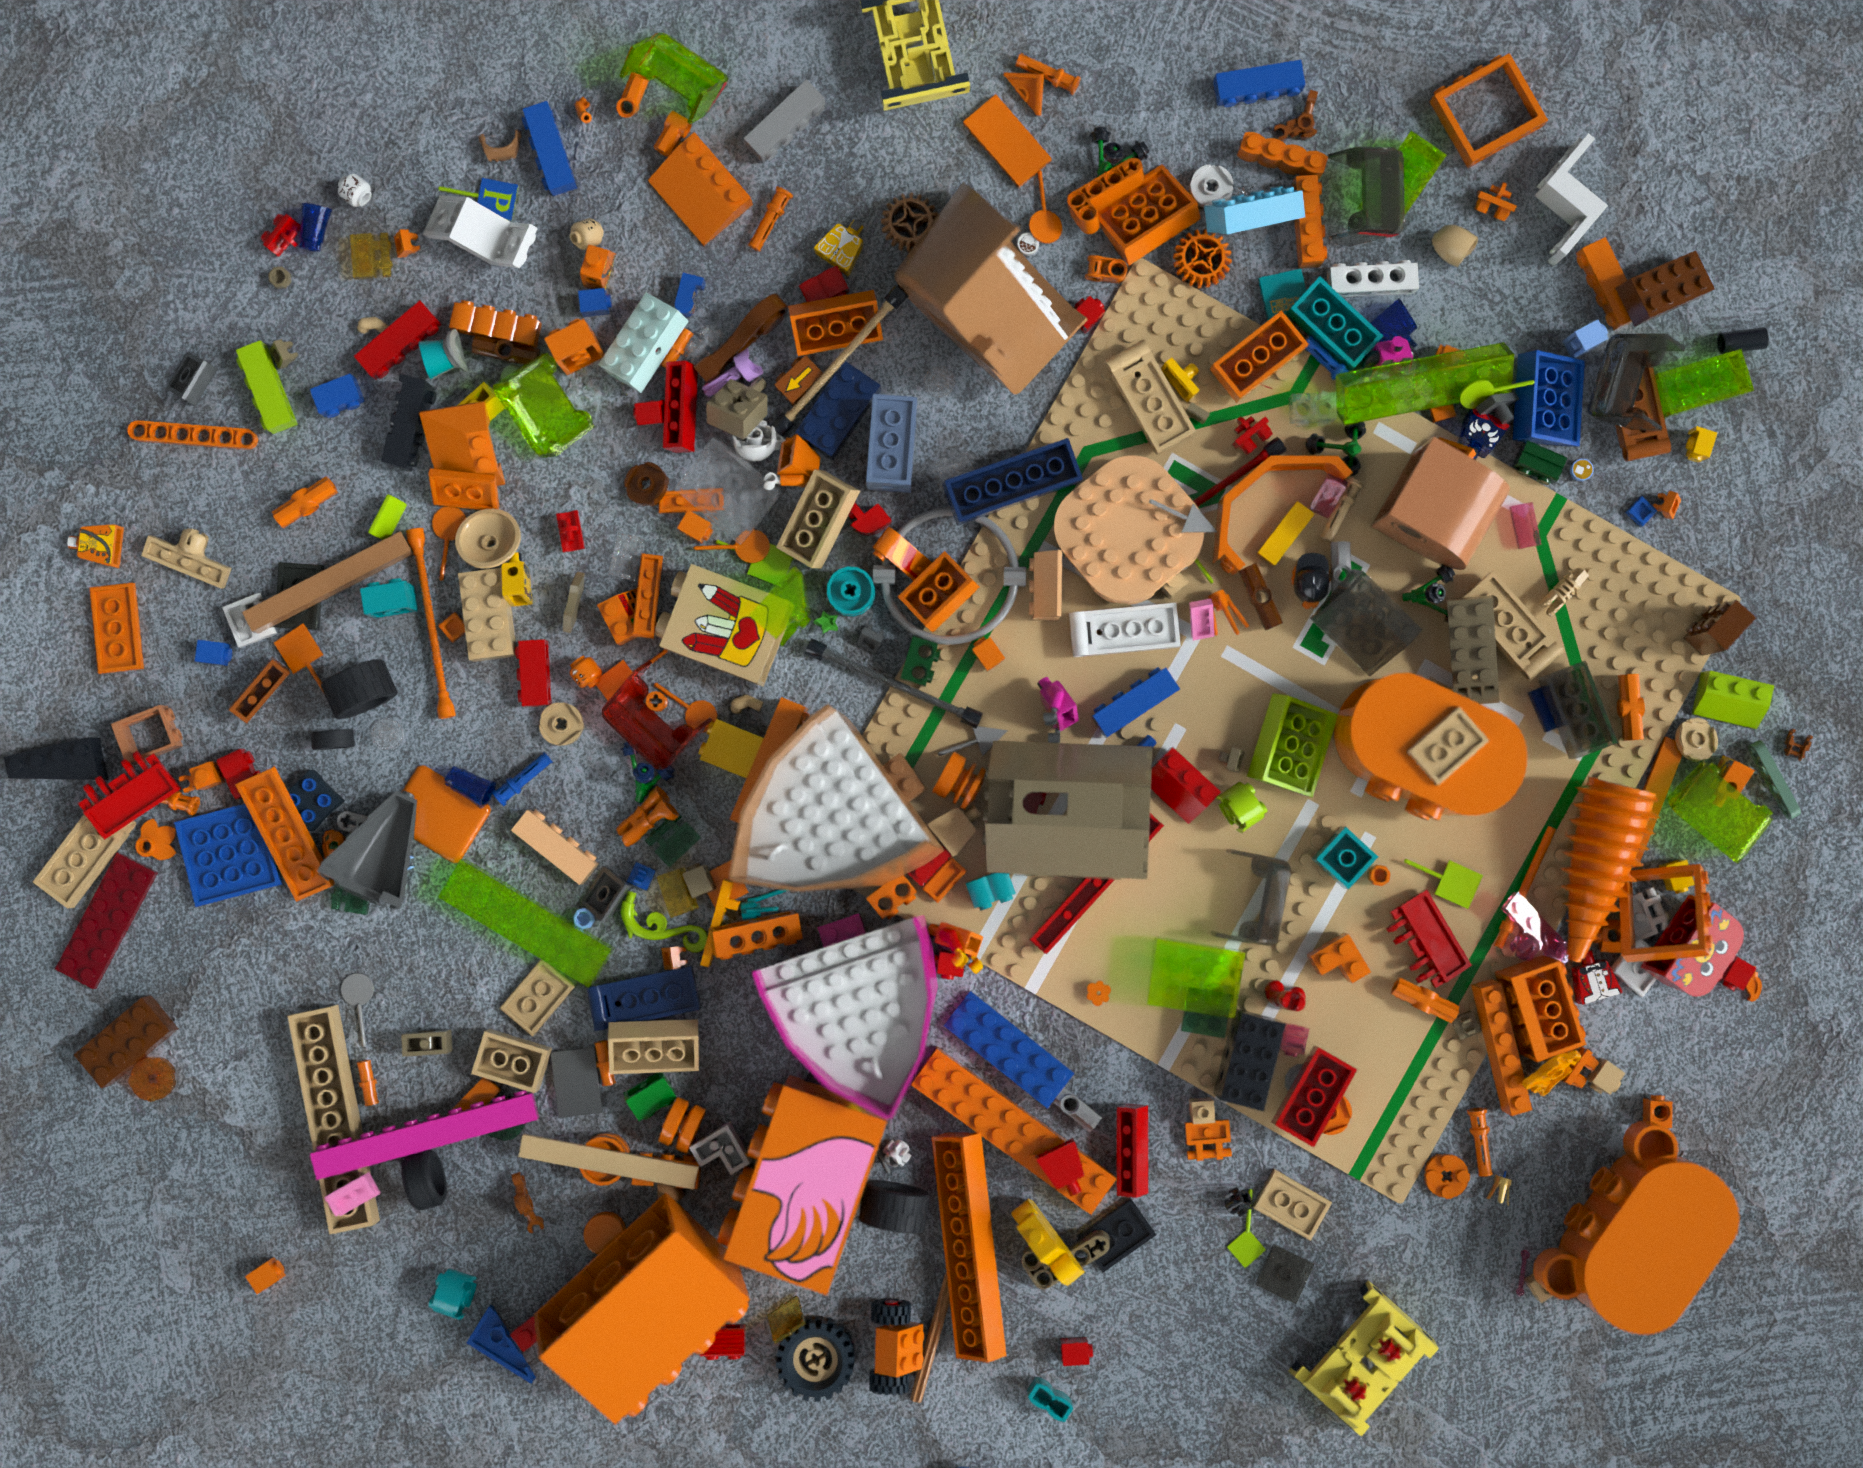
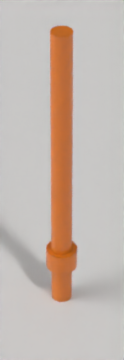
(1507, 926)

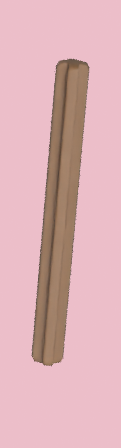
(931, 1342)

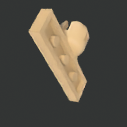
(188, 557)

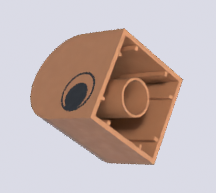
(1442, 504)

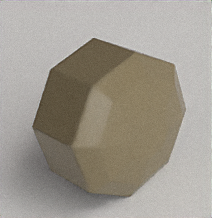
(279, 277)

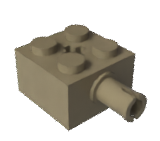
(738, 407)

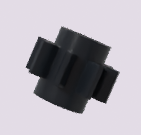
(1238, 1202)

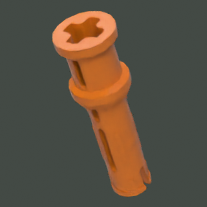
(1057, 77)
(774, 210)
(183, 802)
(1480, 1129)

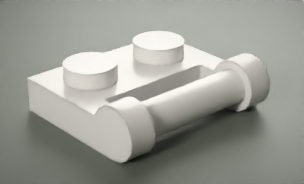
(239, 625)

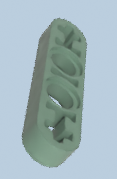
(1774, 779)

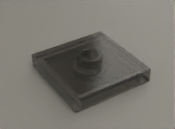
(1284, 1273)

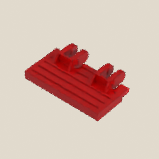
(128, 797)
(1430, 938)

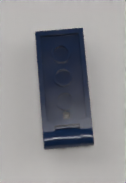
(644, 997)

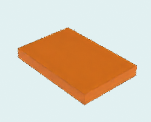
(463, 489)

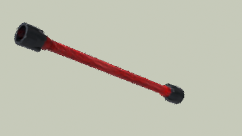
(1273, 448)

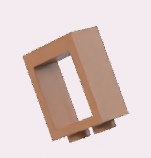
(125, 738)

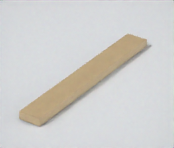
(608, 1161)

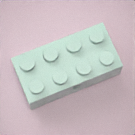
(643, 342)

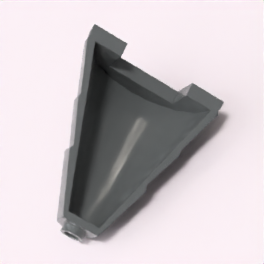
(376, 854)

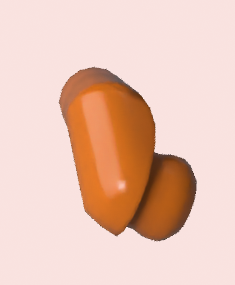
(580, 107)

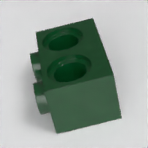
(915, 660)

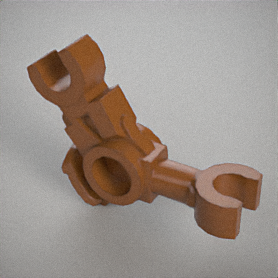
(1303, 123)
(524, 1202)

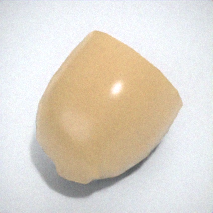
(1454, 243)

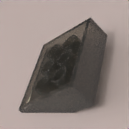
(1365, 622)

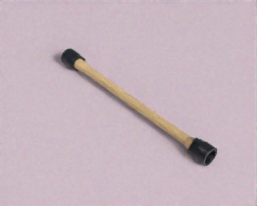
(893, 300)

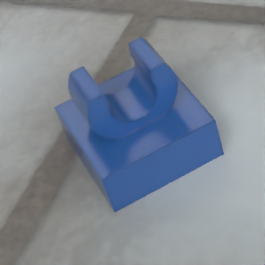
(641, 876)

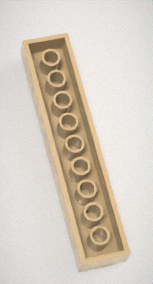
(330, 1102)

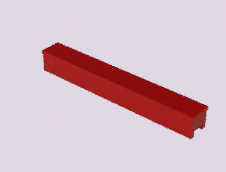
(1076, 905)

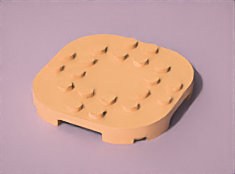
(1122, 539)

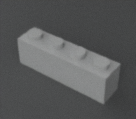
(785, 121)

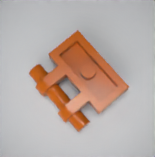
(1208, 1134)

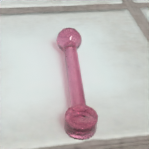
(1525, 1255)

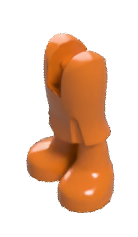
(641, 820)

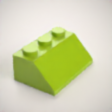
(1732, 699)

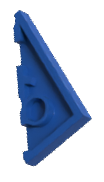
(495, 1342)

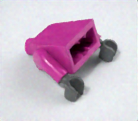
(1059, 707)

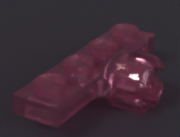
(1534, 932)

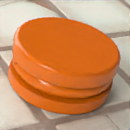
(602, 1230)

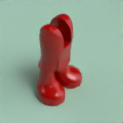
(1288, 999)

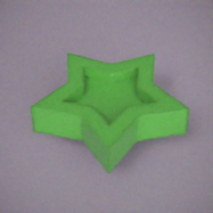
(827, 622)

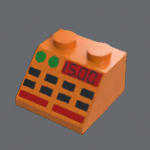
(619, 615)

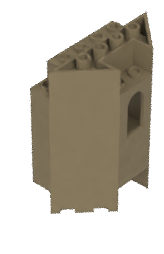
(1105, 816)

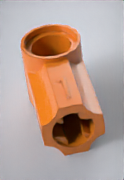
(633, 93)
(674, 130)

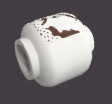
(354, 190)

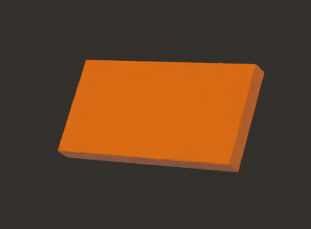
(1007, 141)
(116, 628)

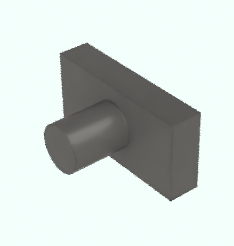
(1500, 405)

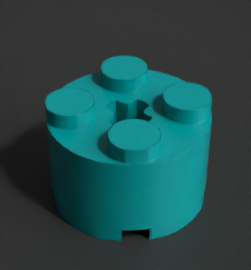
(453, 1293)

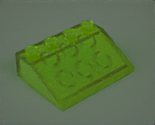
(1195, 977)

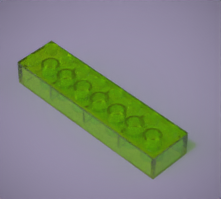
(1420, 382)
(526, 922)

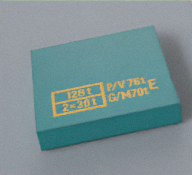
(1281, 291)

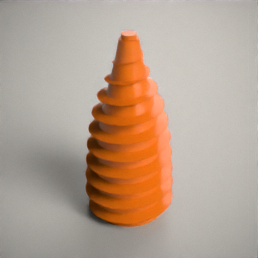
(1602, 856)

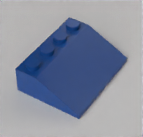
(1552, 406)

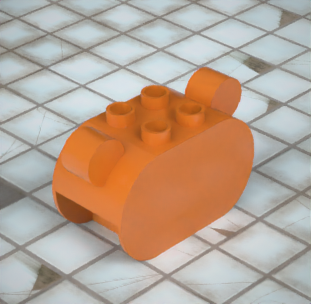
(1642, 1235)

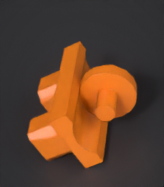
(1504, 207)
(1587, 1061)

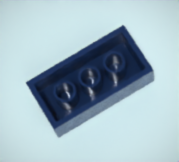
(838, 410)

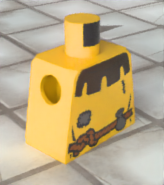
(516, 582)

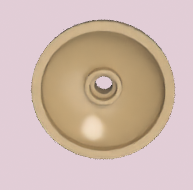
(481, 531)

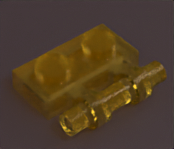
(363, 255)

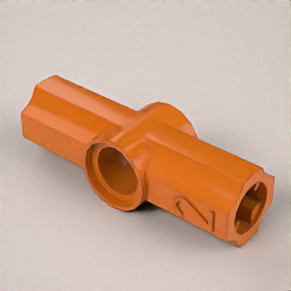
(304, 502)
(1630, 707)
(1425, 1000)

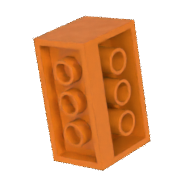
(1541, 1008)

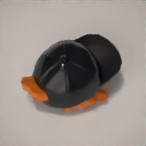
(1311, 579)

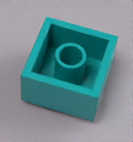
(388, 599)
(1345, 857)

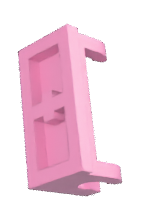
(352, 1194)

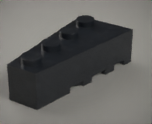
(65, 761)

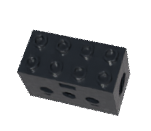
(1249, 1059)

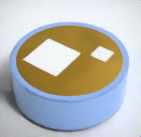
(1581, 470)

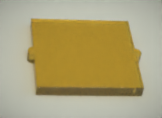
(786, 1319)

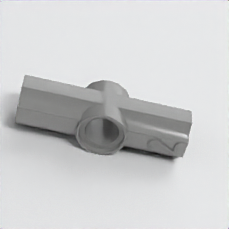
(1339, 560)
(1081, 1113)

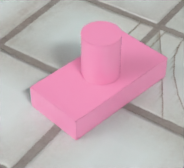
(1201, 619)

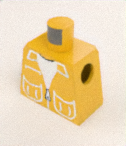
(841, 246)

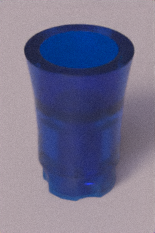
(313, 226)
(470, 786)

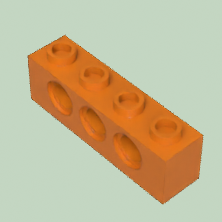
(721, 935)

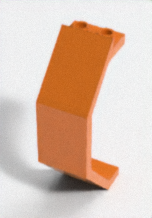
(1229, 559)

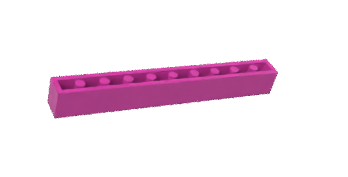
(424, 1135)

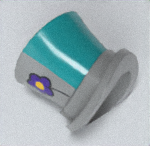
(443, 355)

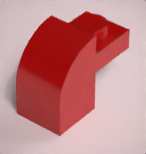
(871, 522)

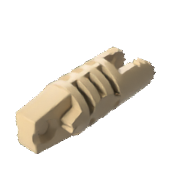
(1563, 591)

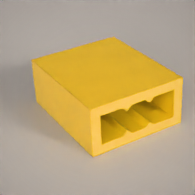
(730, 748)

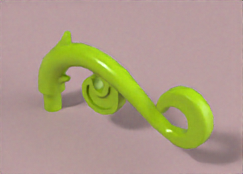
(660, 933)

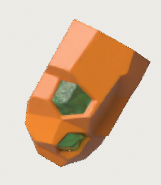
(331, 841)

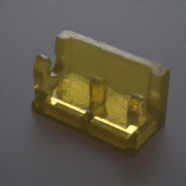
(676, 893)

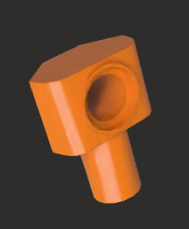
(1605, 944)

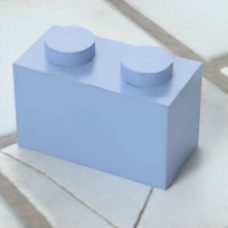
(1585, 339)

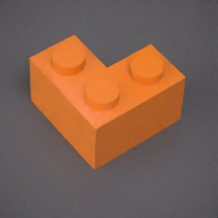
(1341, 953)

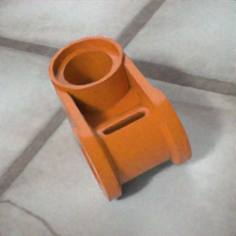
(1104, 268)

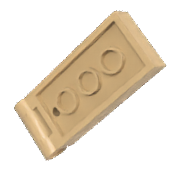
(1150, 397)
(1517, 627)
(79, 861)

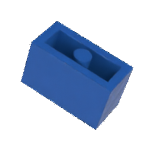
(337, 396)

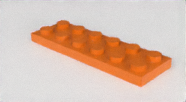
(284, 833)

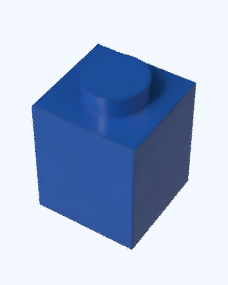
(594, 302)
(213, 652)

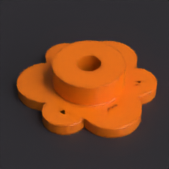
(1104, 990)

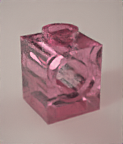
(1294, 1039)

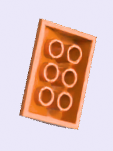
(700, 189)
(1148, 215)

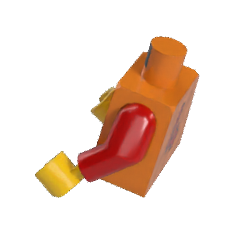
(960, 942)

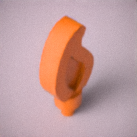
(1754, 987)

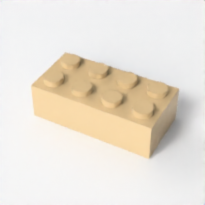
(818, 519)
(486, 616)
(653, 1046)

